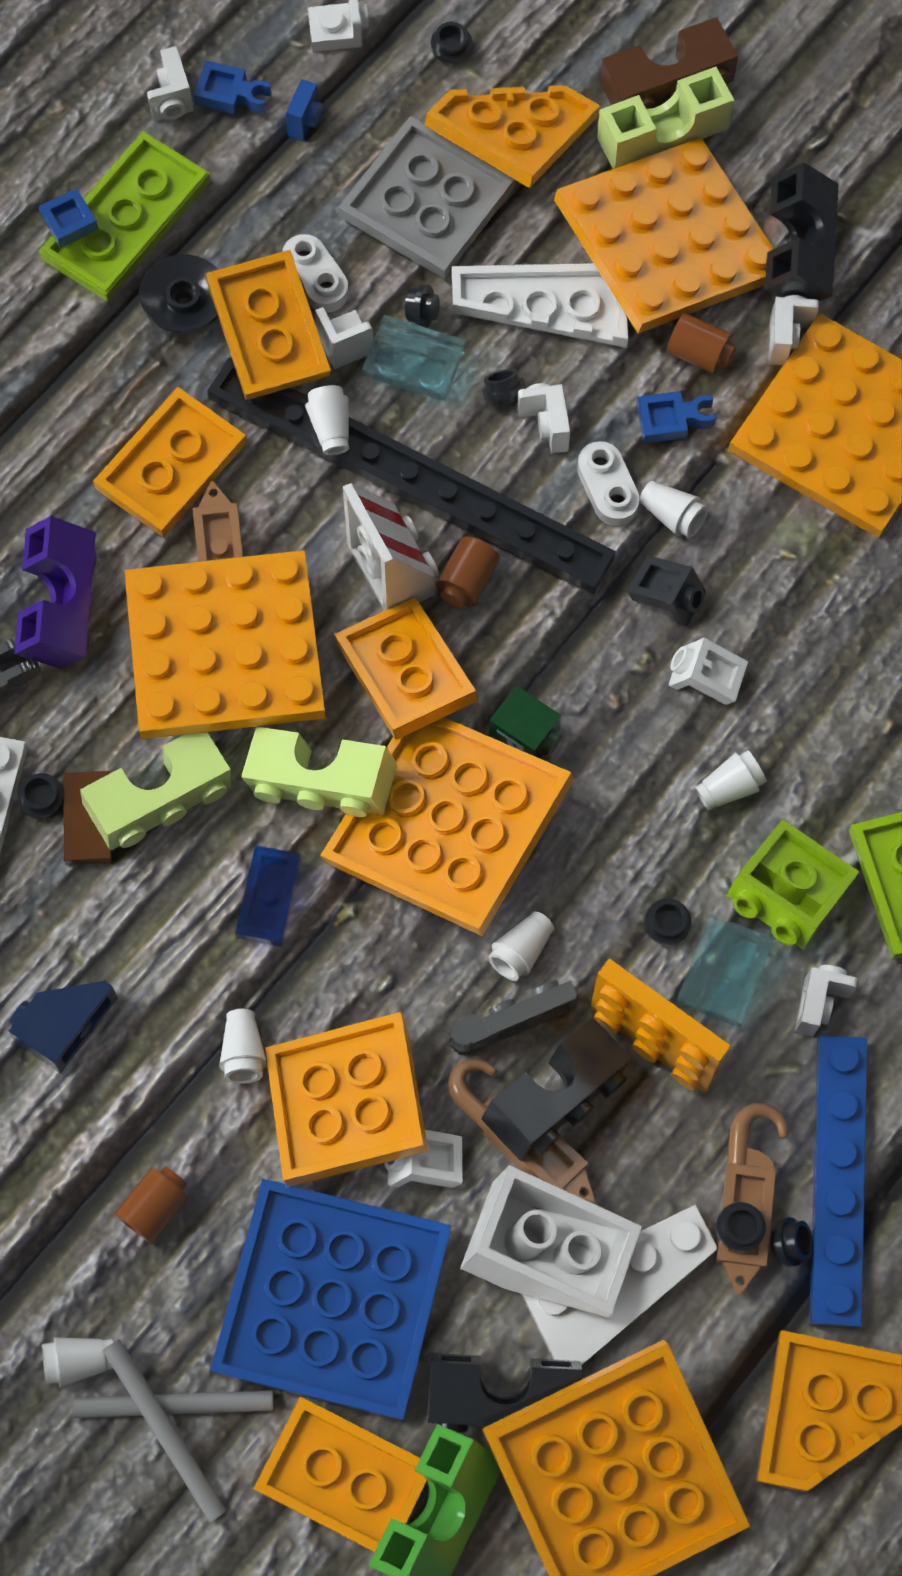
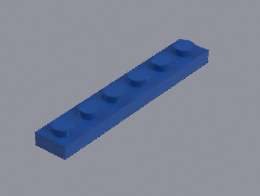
(838, 1182)

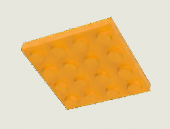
(667, 234)
(833, 426)
(223, 645)
(453, 823)
(617, 1471)

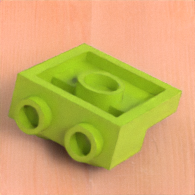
(791, 885)

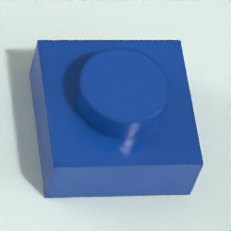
(303, 110)
(68, 218)

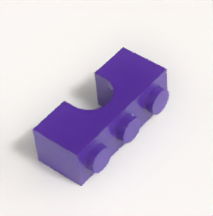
(65, 561)

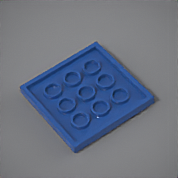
(331, 1299)

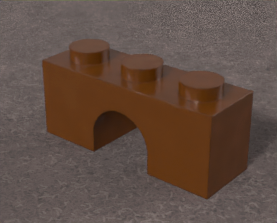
(697, 50)

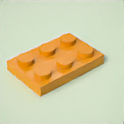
(268, 324)
(170, 462)
(405, 668)
(341, 1475)

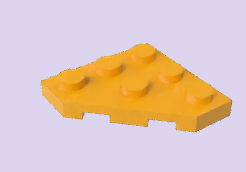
(514, 128)
(825, 1408)

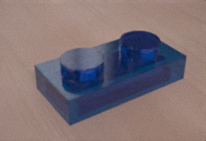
(268, 896)

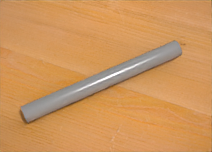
(176, 1404)
(164, 1430)

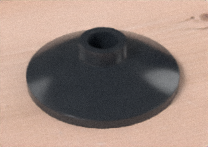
(177, 279)

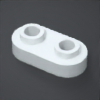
(316, 269)
(607, 480)

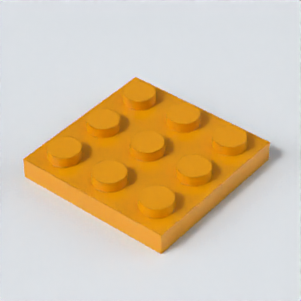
(657, 1028)
(345, 1099)

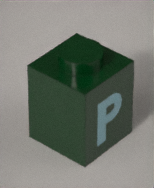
(526, 724)

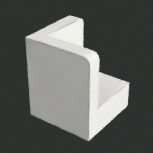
(344, 337)

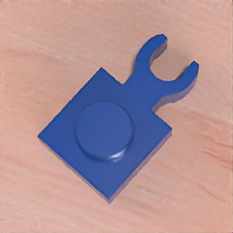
(227, 86)
(667, 417)

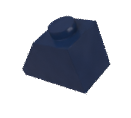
(61, 1021)

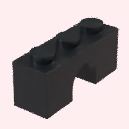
(808, 209)
(529, 1115)
(462, 1400)

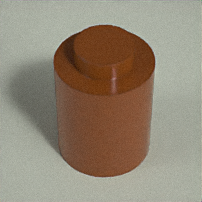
(701, 344)
(467, 572)
(153, 1203)

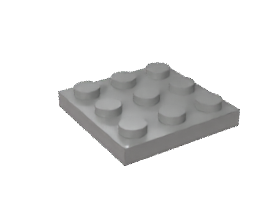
(426, 197)

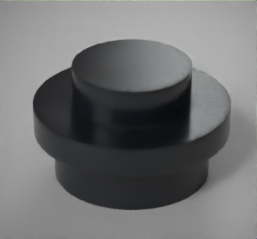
(451, 42)
(422, 305)
(503, 387)
(40, 796)
(667, 922)
(740, 1227)
(792, 1241)

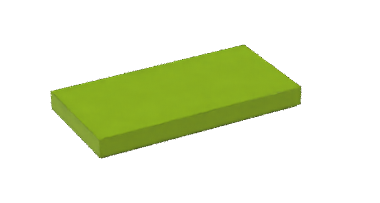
(133, 212)

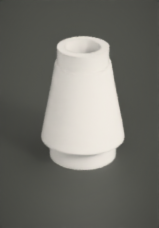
(330, 418)
(674, 508)
(731, 781)
(520, 947)
(242, 1048)
(74, 1359)

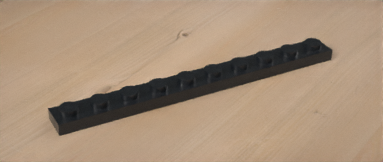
(428, 485)

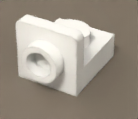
(337, 25)
(174, 95)
(786, 319)
(550, 407)
(708, 670)
(814, 1004)
(437, 1167)

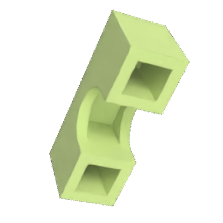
(695, 111)
(354, 781)
(127, 812)

